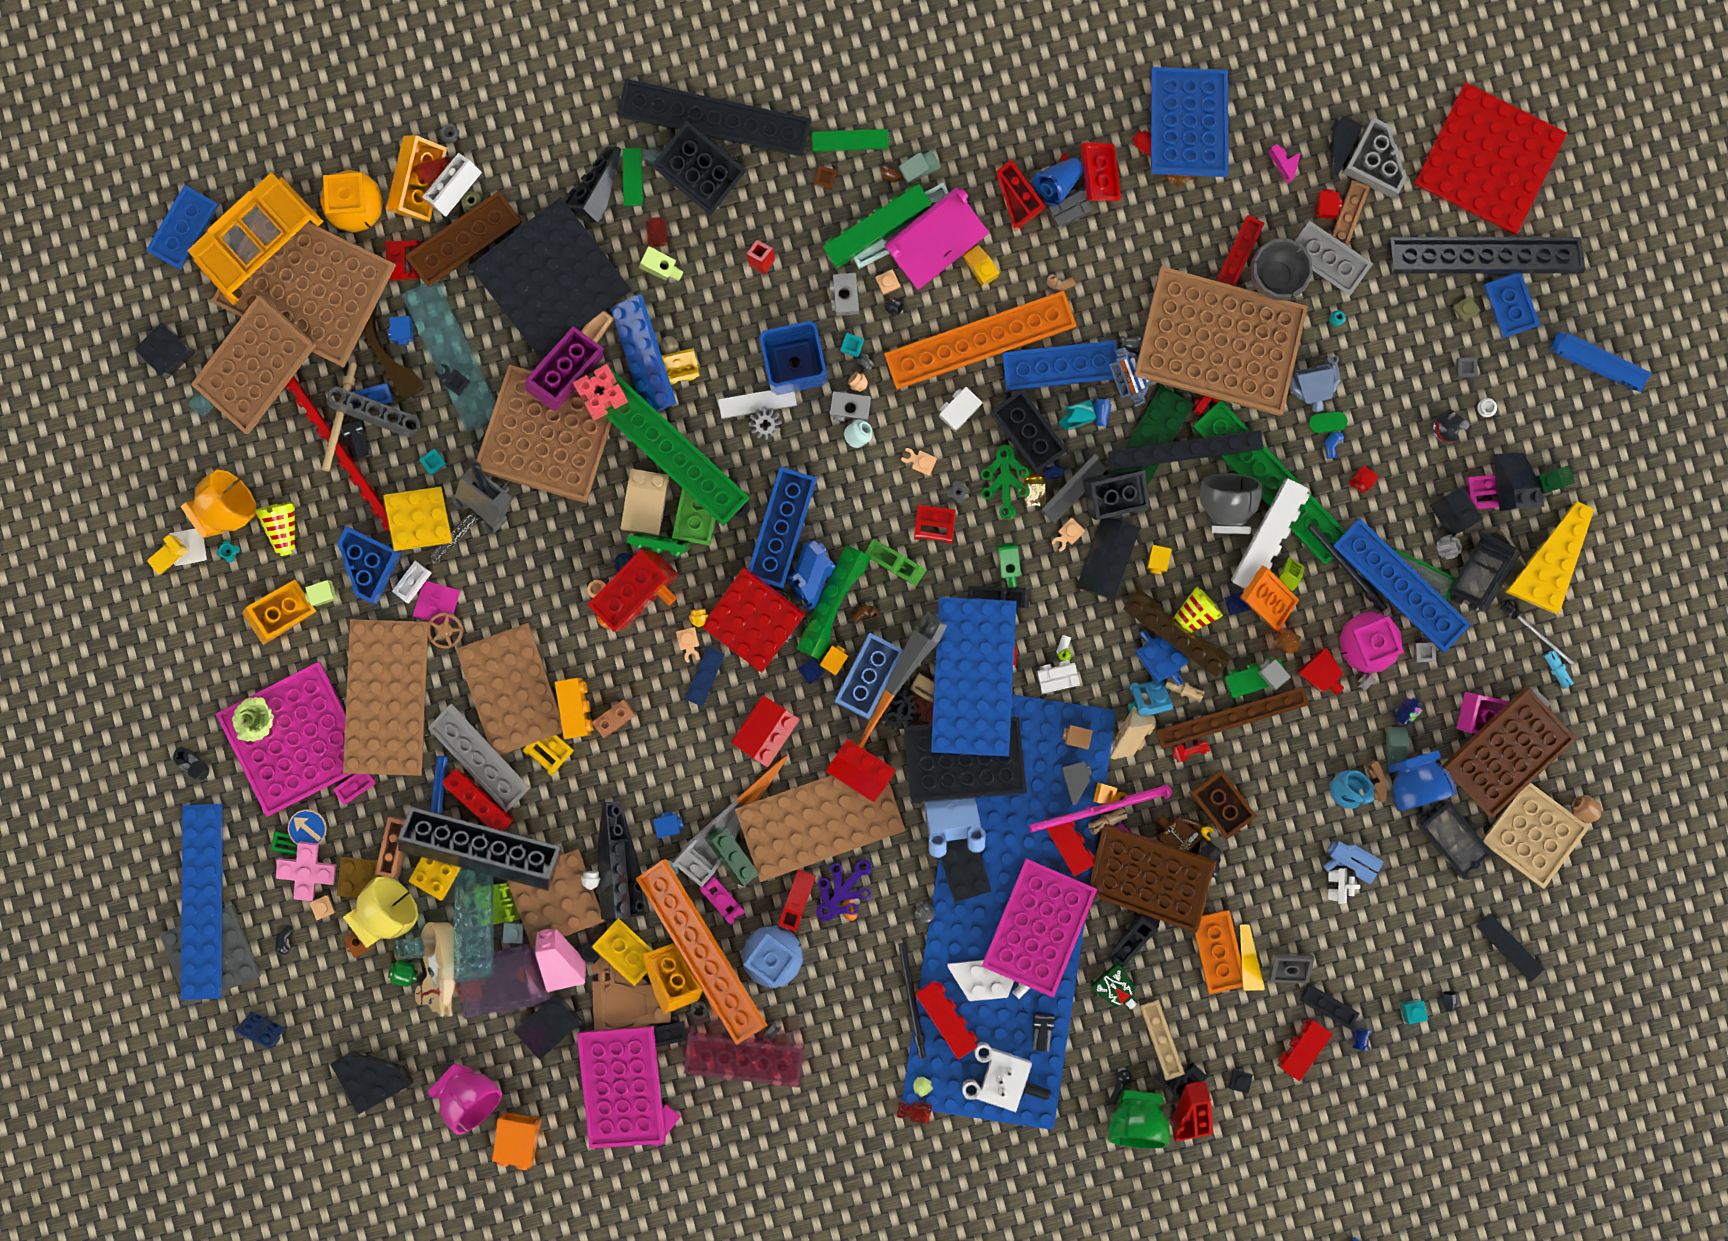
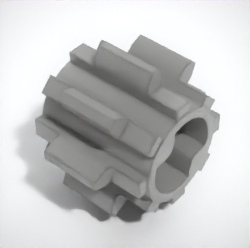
(1449, 547)

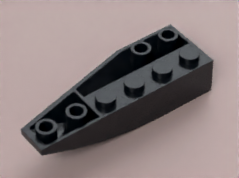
(618, 866)

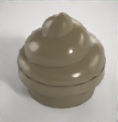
(669, 345)

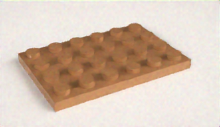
(253, 364)
(510, 689)

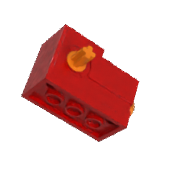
(633, 590)

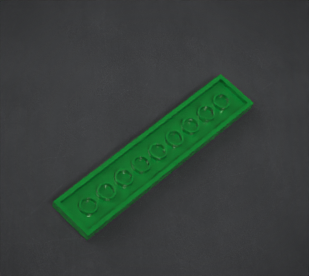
(676, 455)
(1271, 473)

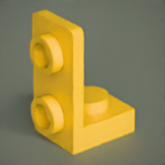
(167, 554)

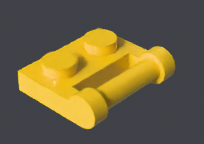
(555, 748)

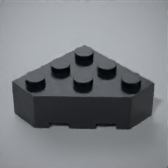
(369, 1079)

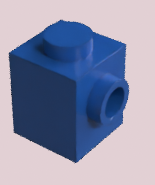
(401, 330)
(668, 824)

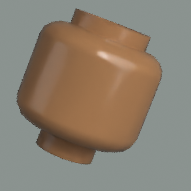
(1586, 809)

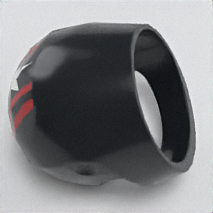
(1448, 426)

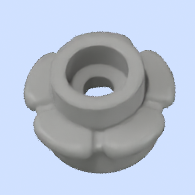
(1366, 681)

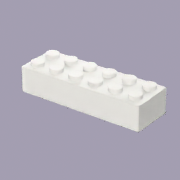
(1271, 531)

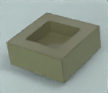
(1466, 309)

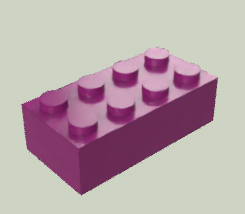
(566, 363)

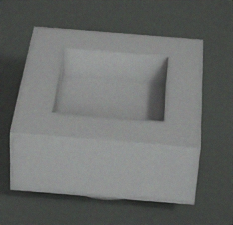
(1425, 652)

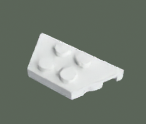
(980, 982)

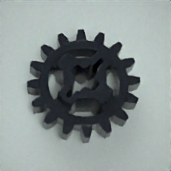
(902, 715)

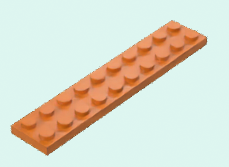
(980, 340)
(701, 951)

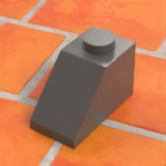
(1076, 779)

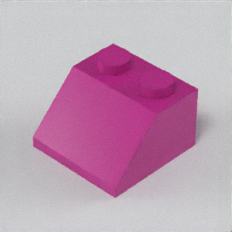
(1478, 711)

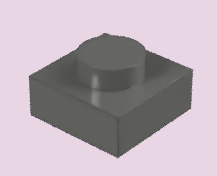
(1467, 367)

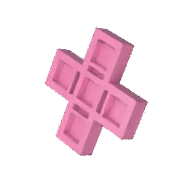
(306, 871)

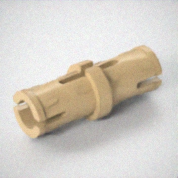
(1185, 690)
(1110, 819)

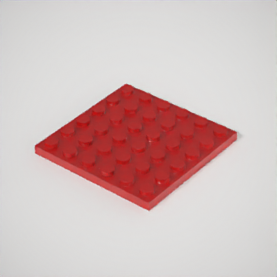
(1490, 158)

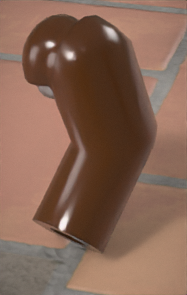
(865, 611)

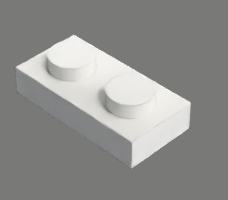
(411, 582)

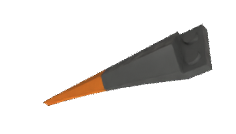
(918, 647)

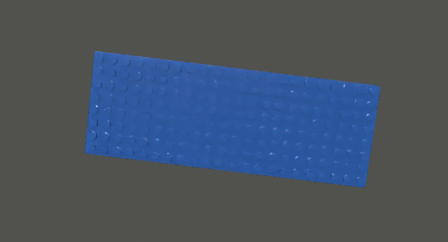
(967, 927)

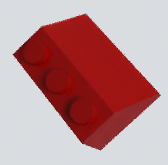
(765, 730)
(860, 770)

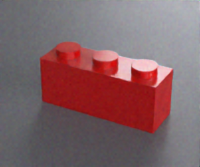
(1071, 847)
(1304, 1049)

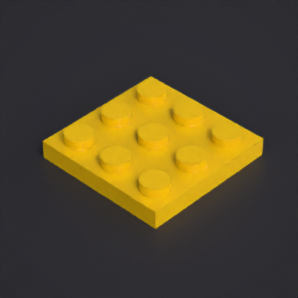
(417, 518)

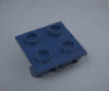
(260, 1030)

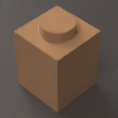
(1077, 736)

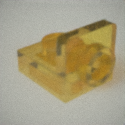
(1037, 491)

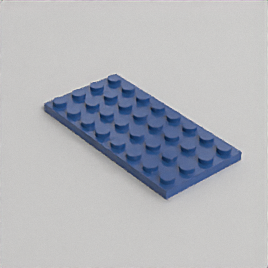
(974, 677)

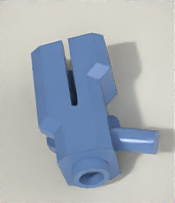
(1342, 856)

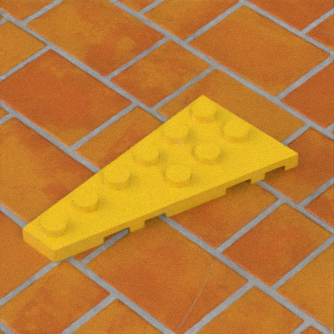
(1551, 567)

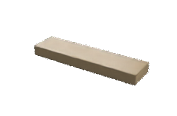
(1162, 1040)

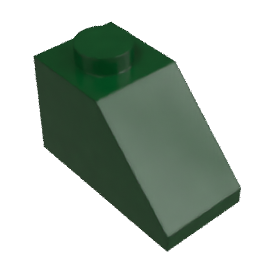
(1556, 479)

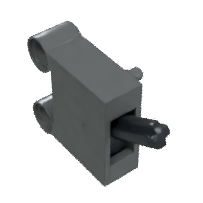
(483, 497)

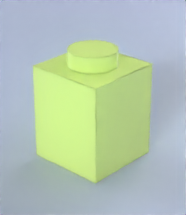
(320, 593)

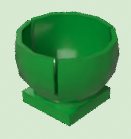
(1139, 1122)

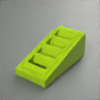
(1291, 573)

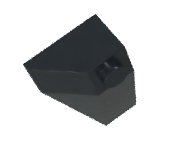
(593, 193)

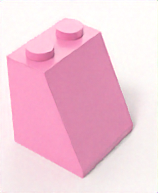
(558, 961)

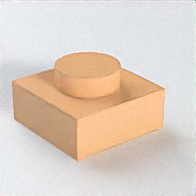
(887, 282)
(322, 907)

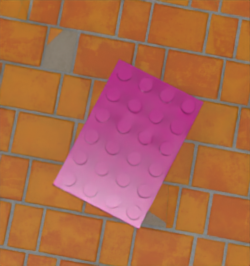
(1039, 928)
(621, 1087)

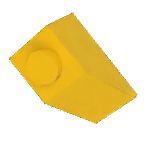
(981, 265)

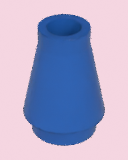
(1102, 410)

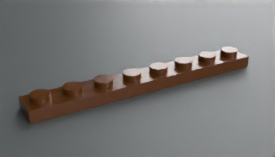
(1232, 717)

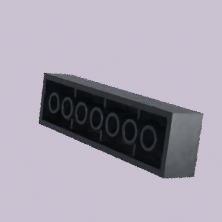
(479, 848)

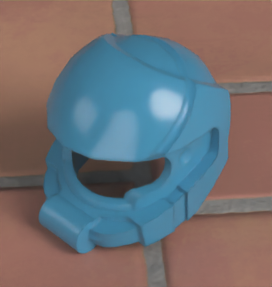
(1346, 789)

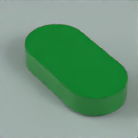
(1328, 422)

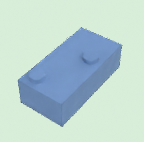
(868, 676)

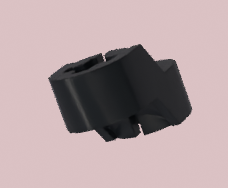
(197, 769)

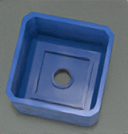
(792, 342)

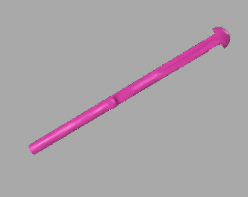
(1164, 791)

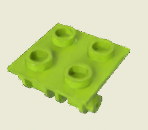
(503, 904)

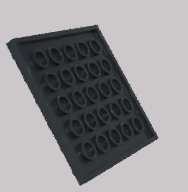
(550, 277)

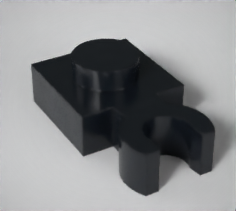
(454, 381)

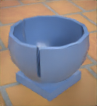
(772, 956)

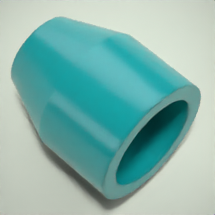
(1334, 321)

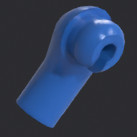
(1331, 442)

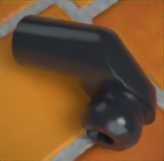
(281, 940)

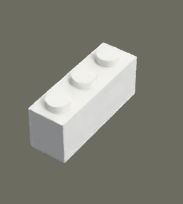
(452, 184)

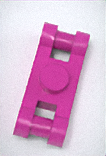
(722, 899)

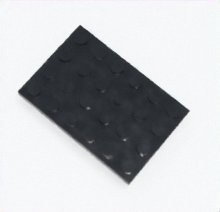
(961, 776)

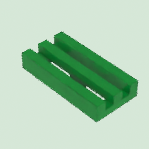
(279, 849)

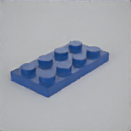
(182, 227)

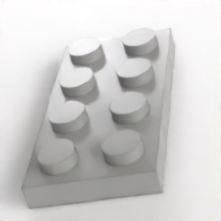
(1333, 258)

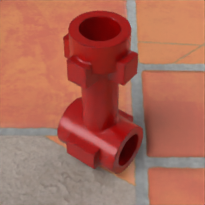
(1180, 752)

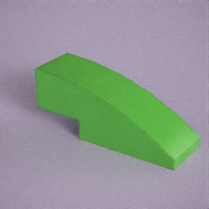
(895, 562)

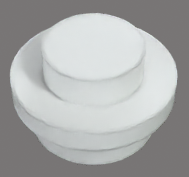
(1487, 407)

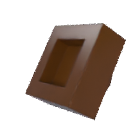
(825, 177)

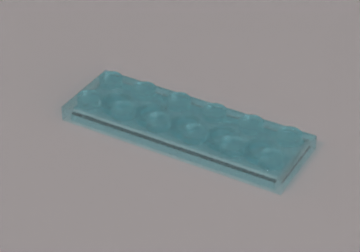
(473, 926)

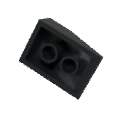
(1516, 483)
(1116, 494)
(548, 1026)

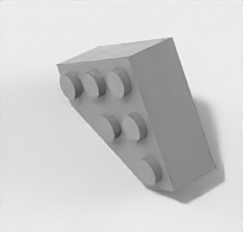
(1377, 160)

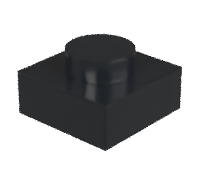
(1240, 1081)

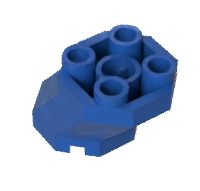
(810, 574)

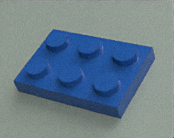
(1511, 305)

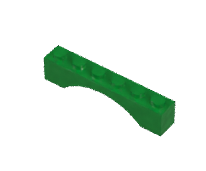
(847, 571)

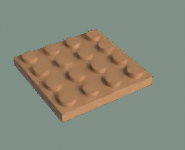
(565, 906)

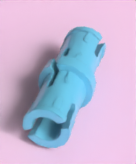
(1558, 669)

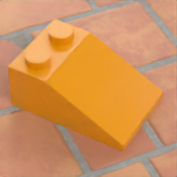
(278, 612)
(671, 978)

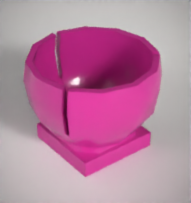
(1370, 642)
(465, 1098)

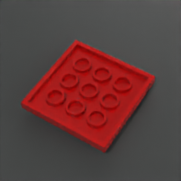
(753, 619)

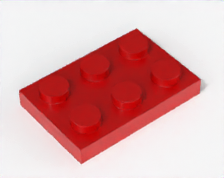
(1100, 172)

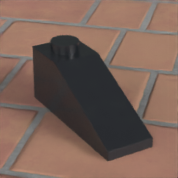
(1341, 142)
(1134, 938)

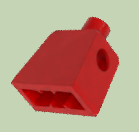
(1322, 672)

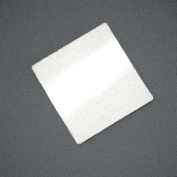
(194, 544)

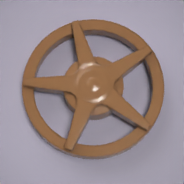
(445, 630)

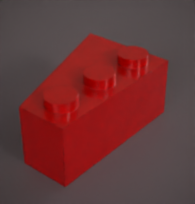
(1019, 195)
(1193, 1113)

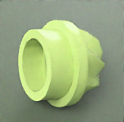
(922, 1086)

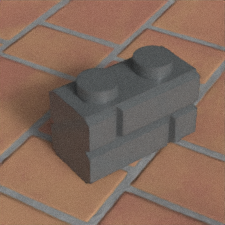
(1070, 209)

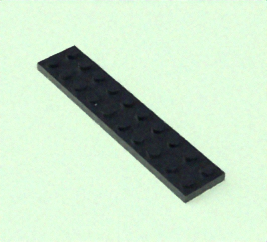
(714, 117)
(1486, 255)

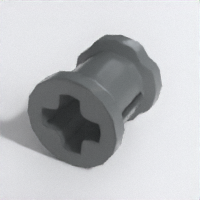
(1131, 343)

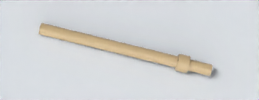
(348, 382)

